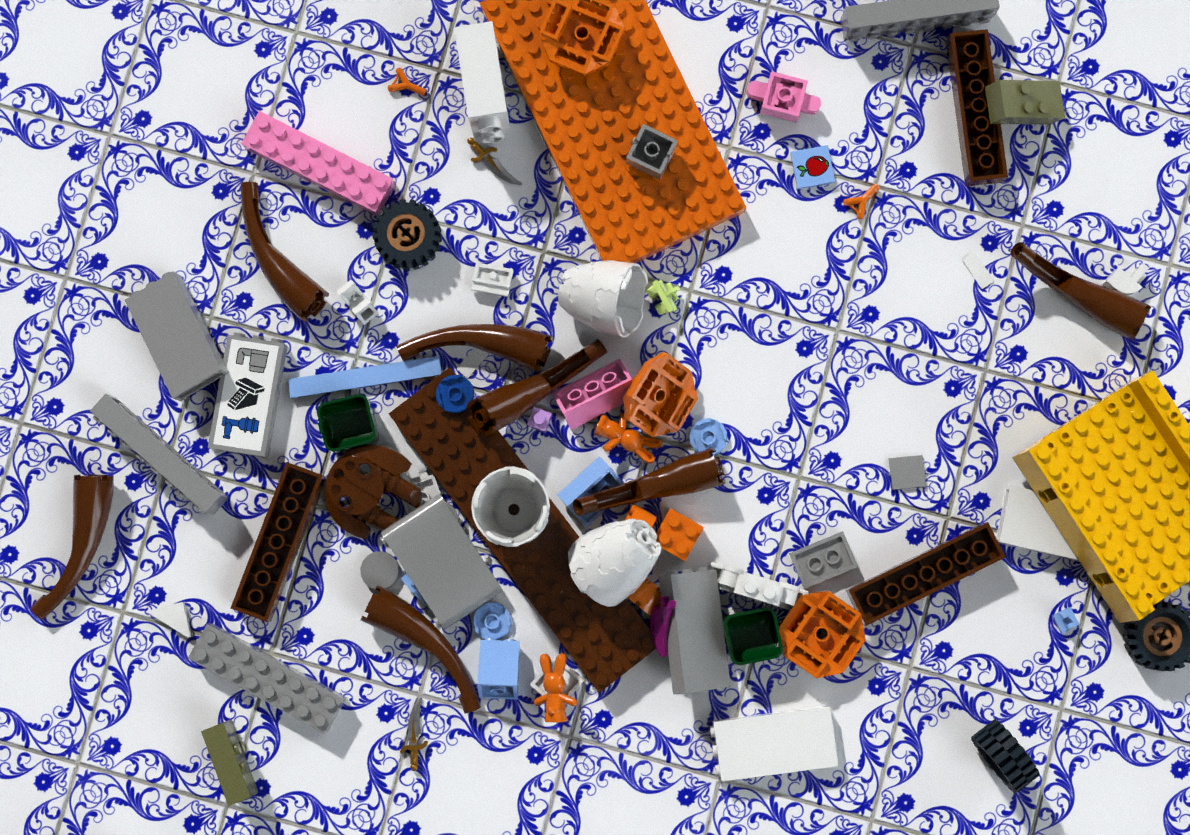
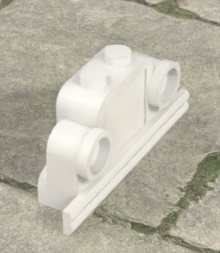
(757, 587)

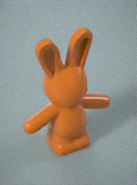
(629, 439)
(554, 686)

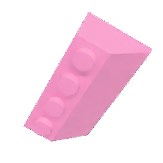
(593, 394)

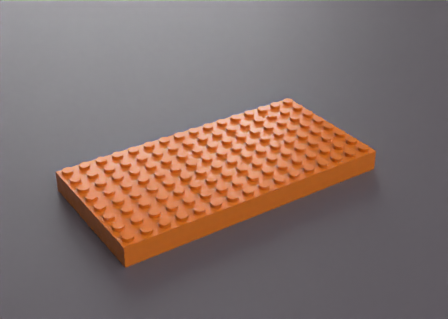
(592, 125)

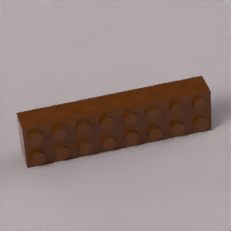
(979, 140)
(278, 542)
(925, 573)

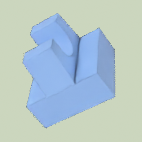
(1065, 620)

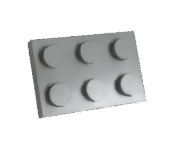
(823, 560)

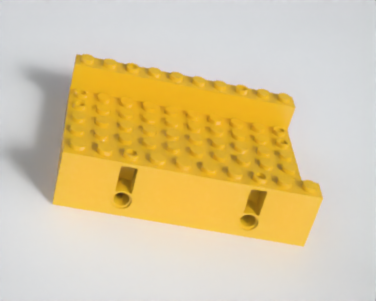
(1121, 493)

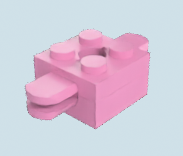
(783, 97)

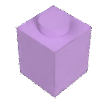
(539, 419)

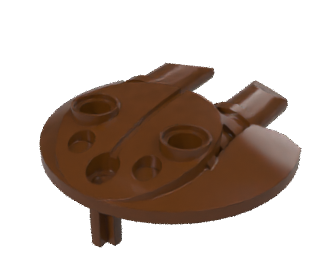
(367, 488)

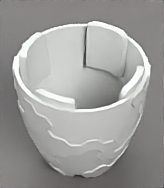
(605, 295)
(494, 498)
(613, 560)

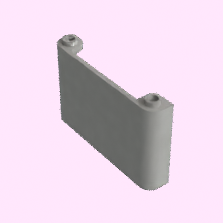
(441, 561)

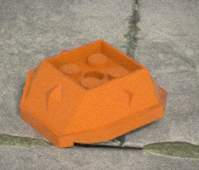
(587, 54)
(660, 396)
(827, 654)

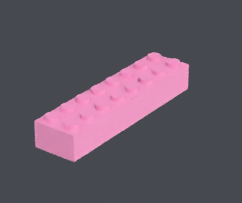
(318, 163)

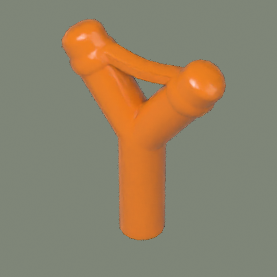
(406, 84)
(861, 201)

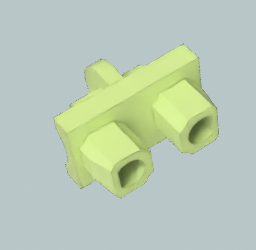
(659, 289)

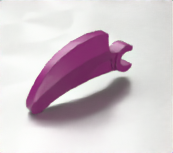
(660, 623)

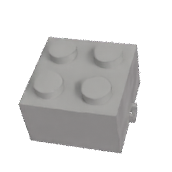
(651, 151)

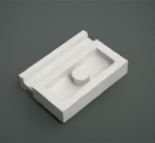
(492, 279)

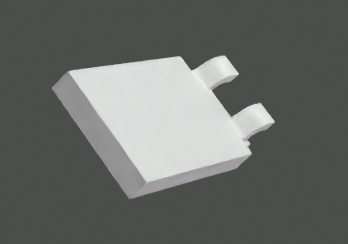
(427, 484)

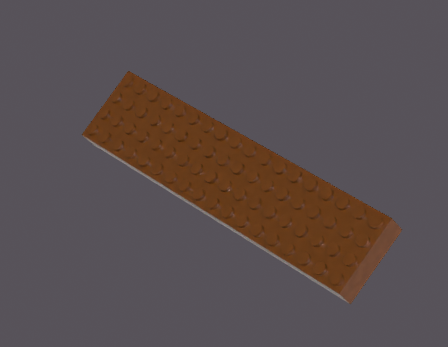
(598, 637)

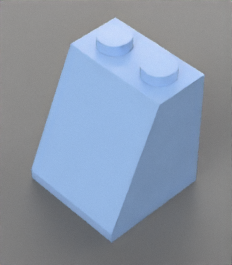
(498, 669)

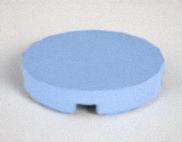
(708, 434)
(492, 621)

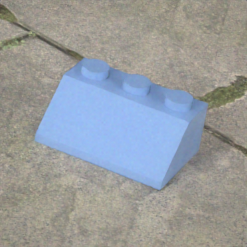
(593, 479)

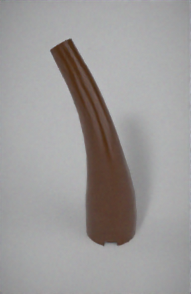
(290, 283)
(1106, 306)
(509, 342)
(508, 403)
(681, 477)
(90, 514)
(405, 622)

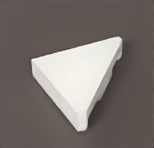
(174, 616)

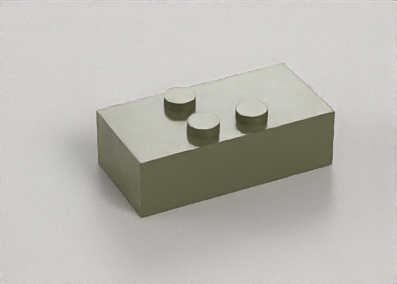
(1025, 102)
(230, 762)

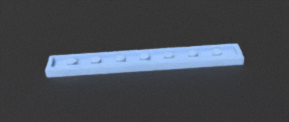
(364, 377)

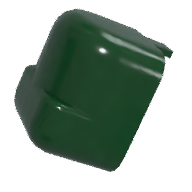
(347, 423)
(752, 636)

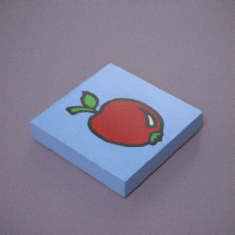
(812, 167)

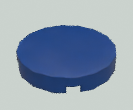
(454, 393)

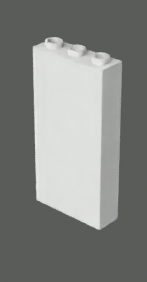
(1029, 526)
(774, 743)

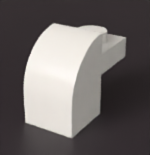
(1122, 282)
(357, 302)

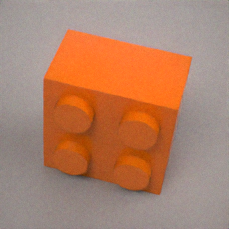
(678, 534)

